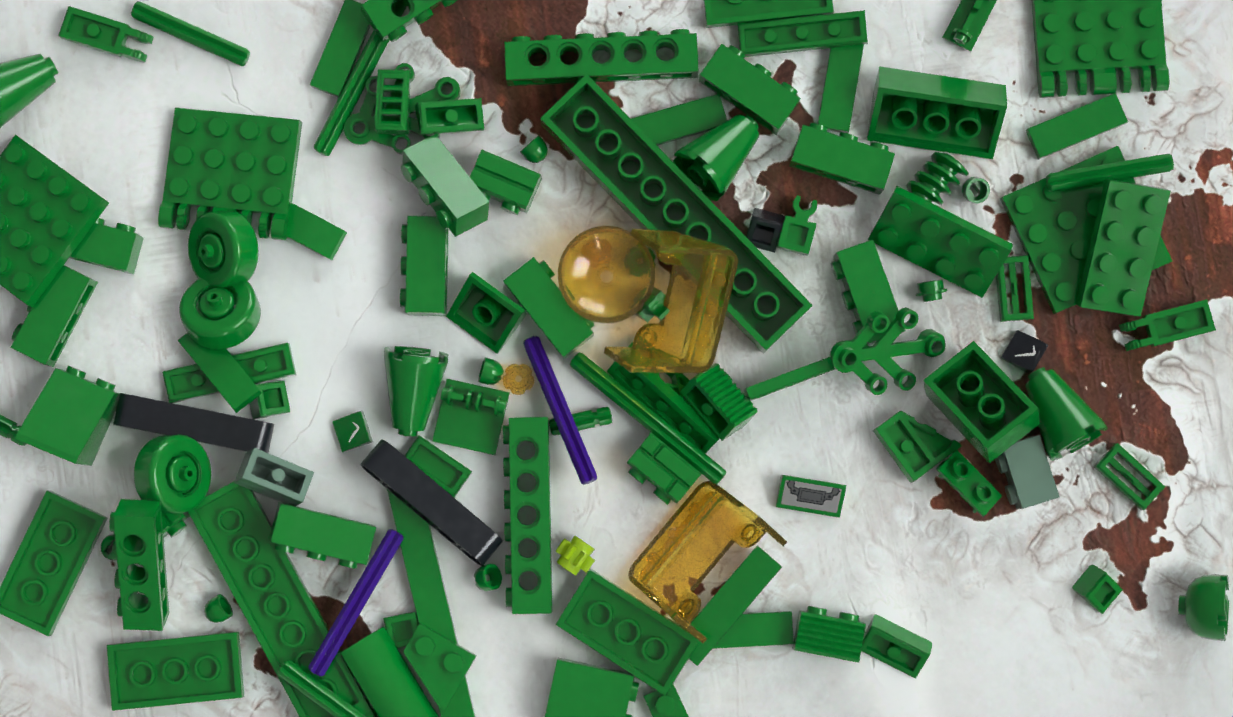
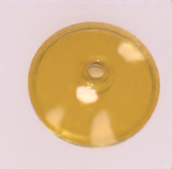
(601, 251)

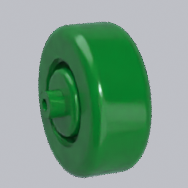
(223, 248)
(219, 316)
(173, 472)

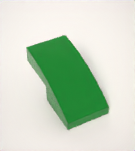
(314, 232)

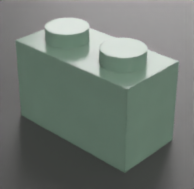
(1027, 473)
(274, 477)

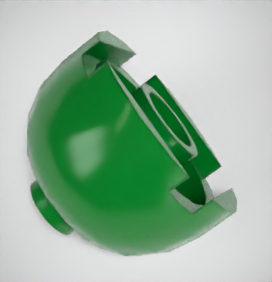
(1207, 606)

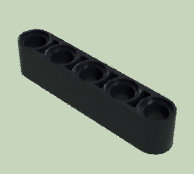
(196, 423)
(431, 502)

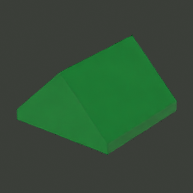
(486, 313)

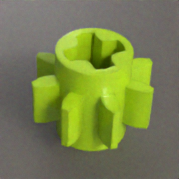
(575, 555)

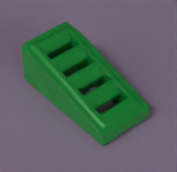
(392, 127)

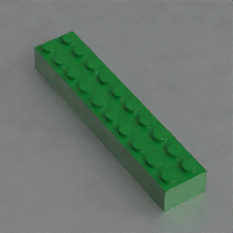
(666, 200)

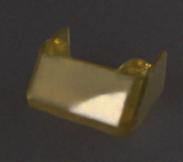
(697, 305)
(692, 547)

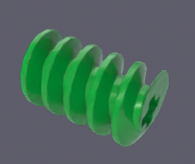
(936, 177)

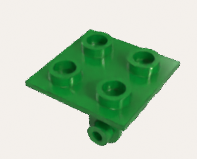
(471, 416)

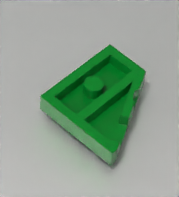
(914, 445)
(438, 663)

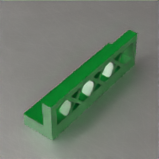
(667, 402)

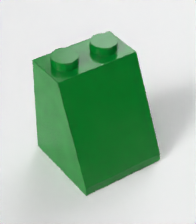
(70, 416)

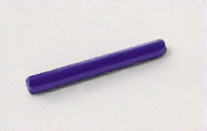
(560, 410)
(355, 602)

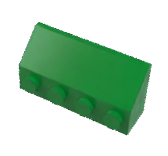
(937, 112)

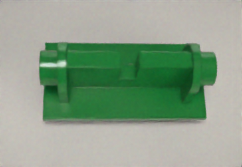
(968, 22)
(969, 483)

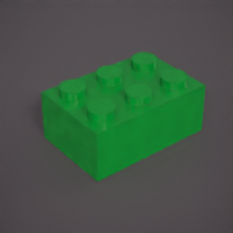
(981, 401)

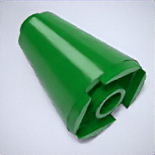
(23, 82)
(718, 155)
(412, 386)
(1063, 414)

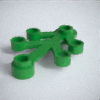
(369, 103)
(884, 349)

